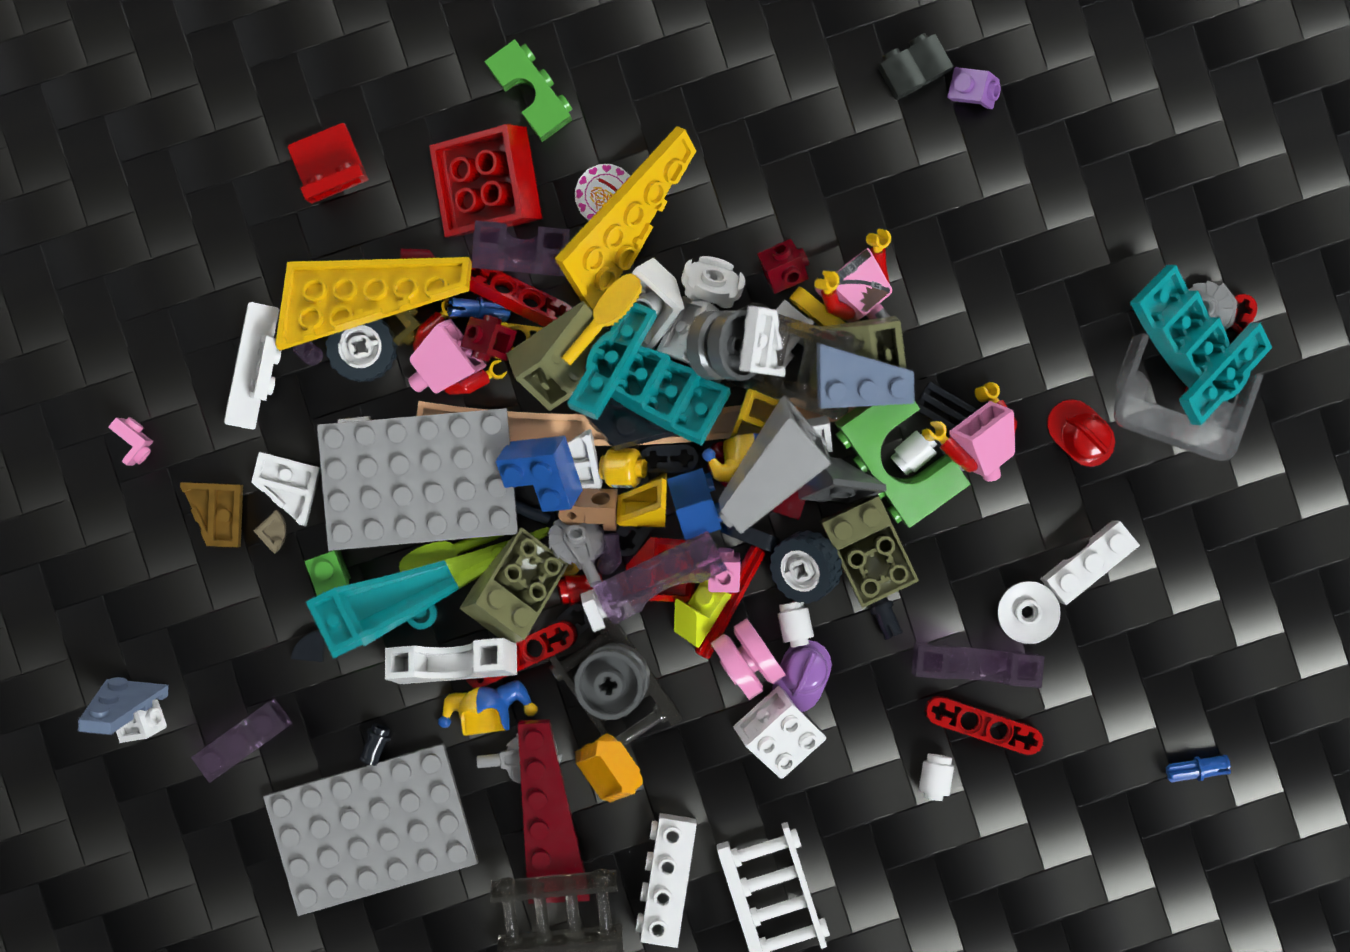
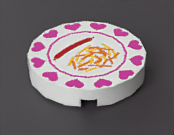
(597, 187)

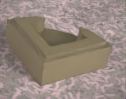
(272, 531)

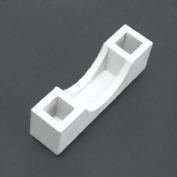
(434, 664)

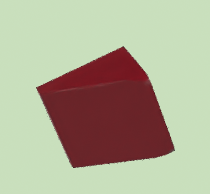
(791, 506)

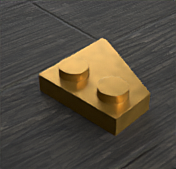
(217, 511)

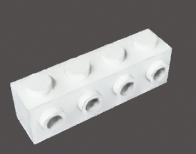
(667, 880)

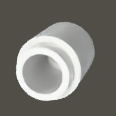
(913, 453)
(795, 623)
(936, 777)

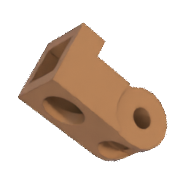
(593, 507)

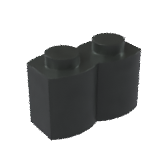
(914, 66)

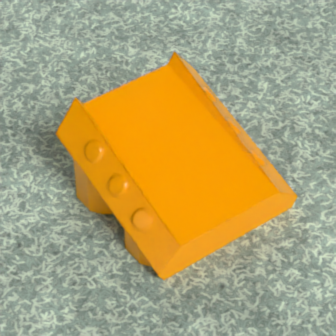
(609, 768)

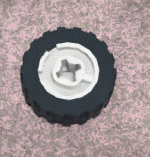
(362, 351)
(820, 566)

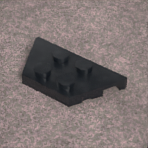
(626, 428)

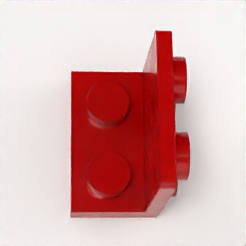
(327, 163)

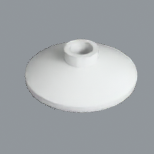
(1044, 615)

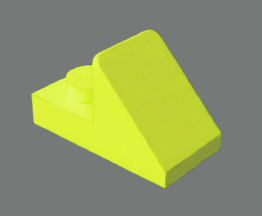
(697, 617)

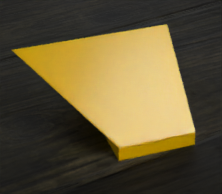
(753, 413)
(644, 505)

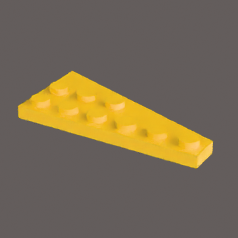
(622, 224)
(344, 294)

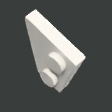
(287, 484)

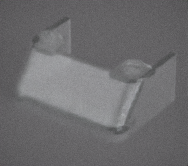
(1214, 439)

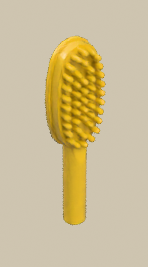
(608, 310)

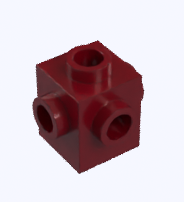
(784, 265)
(488, 338)

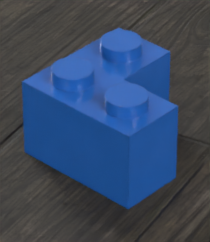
(546, 466)
(694, 503)

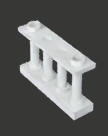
(742, 888)

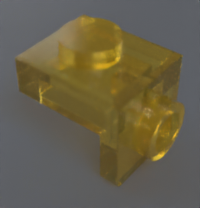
(411, 323)

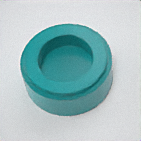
(425, 618)

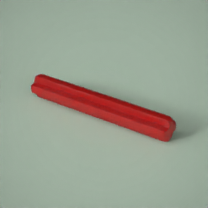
(747, 571)

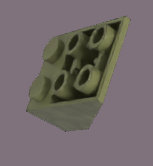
(881, 341)
(539, 362)
(869, 550)
(515, 587)

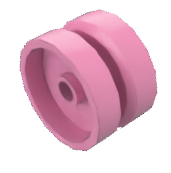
(747, 659)

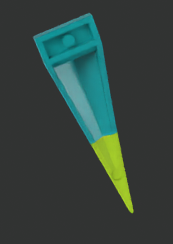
(373, 607)

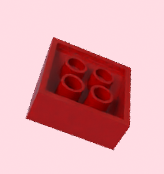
(485, 179)

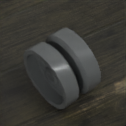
(716, 345)
(600, 695)

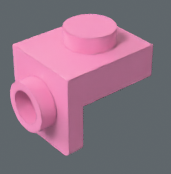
(131, 432)
(730, 579)

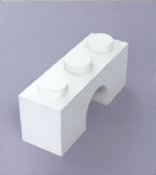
(1091, 563)

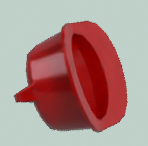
(1081, 432)

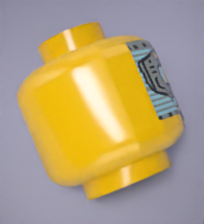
(622, 468)

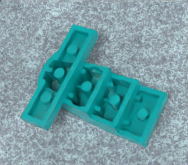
(1197, 343)
(647, 381)

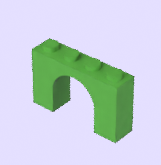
(911, 496)

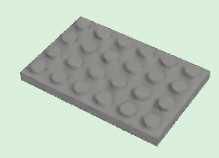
(415, 479)
(370, 829)

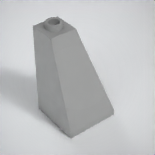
(776, 465)

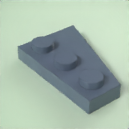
(860, 381)
(117, 703)

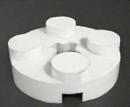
(712, 281)

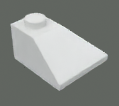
(660, 294)

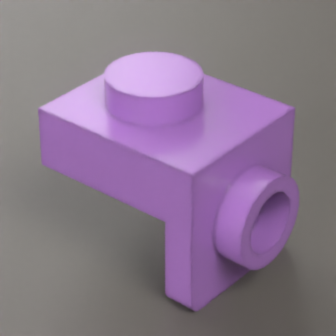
(974, 87)

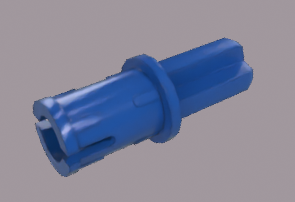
(476, 309)
(1198, 768)

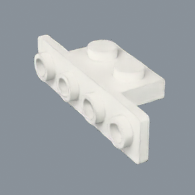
(253, 366)

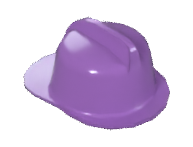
(806, 674)

